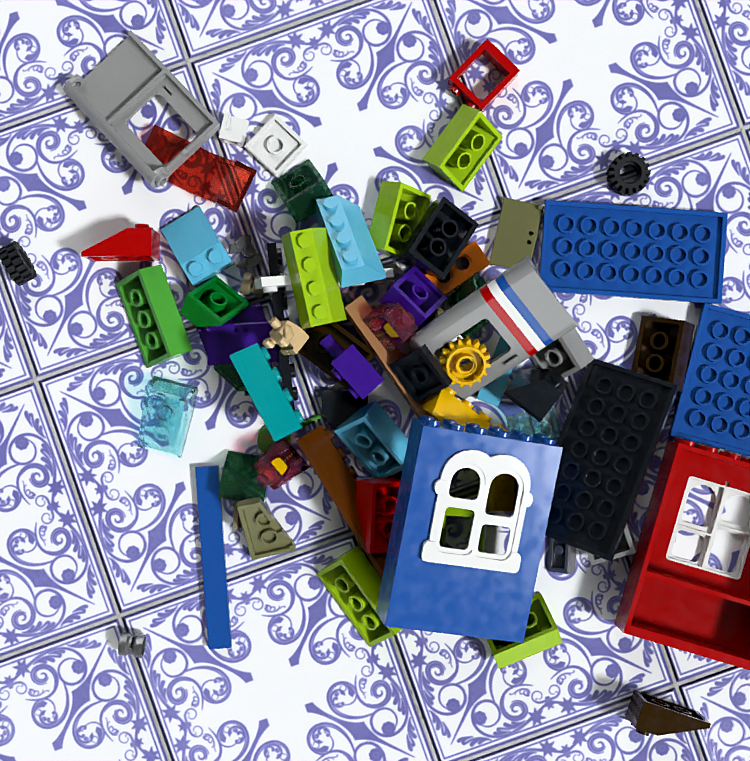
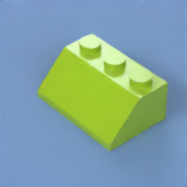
(463, 147)
(396, 216)
(539, 636)

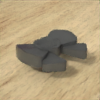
(247, 250)

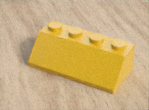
(446, 406)

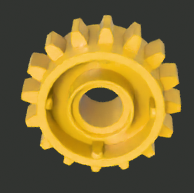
(461, 350)

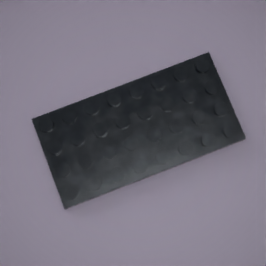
(606, 455)

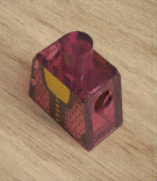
(391, 325)
(279, 464)

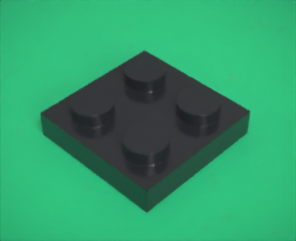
(420, 373)

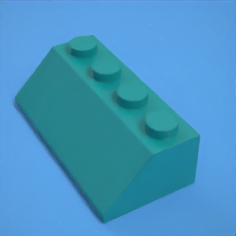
(266, 391)

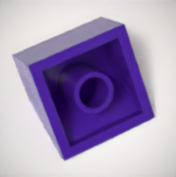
(415, 295)

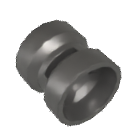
(132, 645)

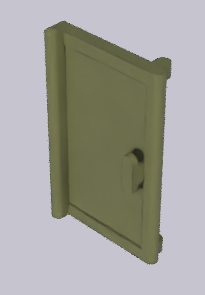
(514, 232)

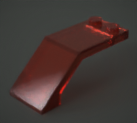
(203, 173)

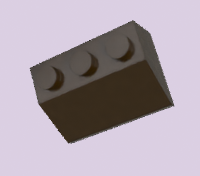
(663, 349)

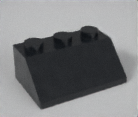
(438, 238)

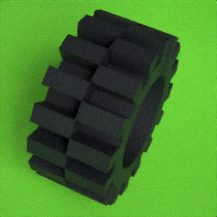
(628, 160)
(17, 263)

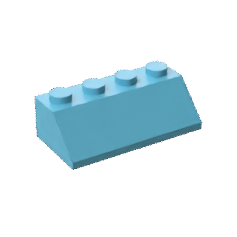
(350, 241)

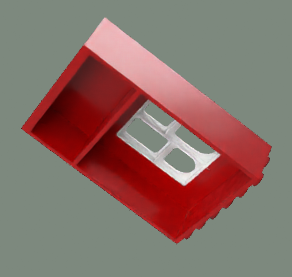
(685, 600)

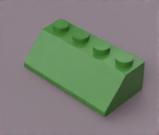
(154, 315)

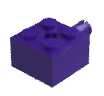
(352, 367)

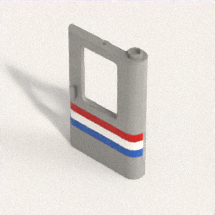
(517, 307)

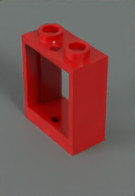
(498, 60)

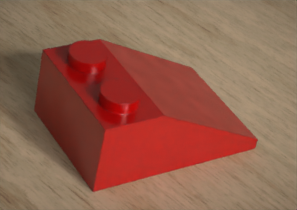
(128, 245)
(376, 509)

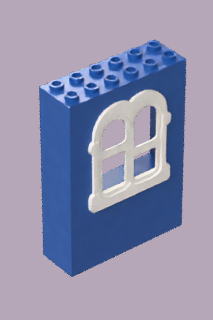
(466, 588)

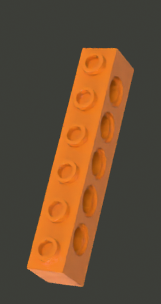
(476, 262)

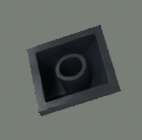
(536, 390)

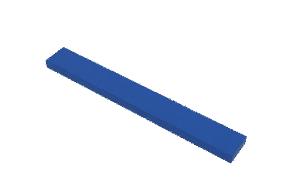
(213, 557)

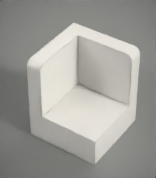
(233, 130)

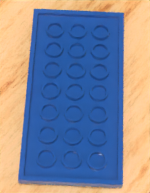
(633, 251)

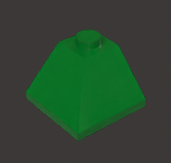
(212, 304)

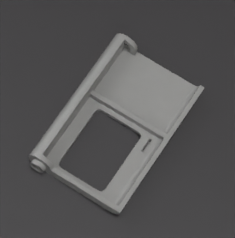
(121, 88)

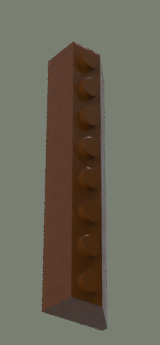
(339, 482)

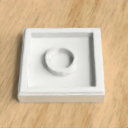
(276, 145)

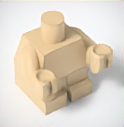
(287, 335)

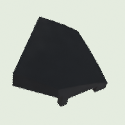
(339, 406)

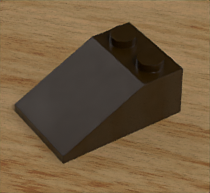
(662, 717)

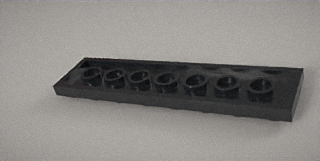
(280, 304)

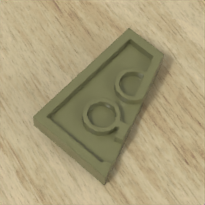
(262, 530)

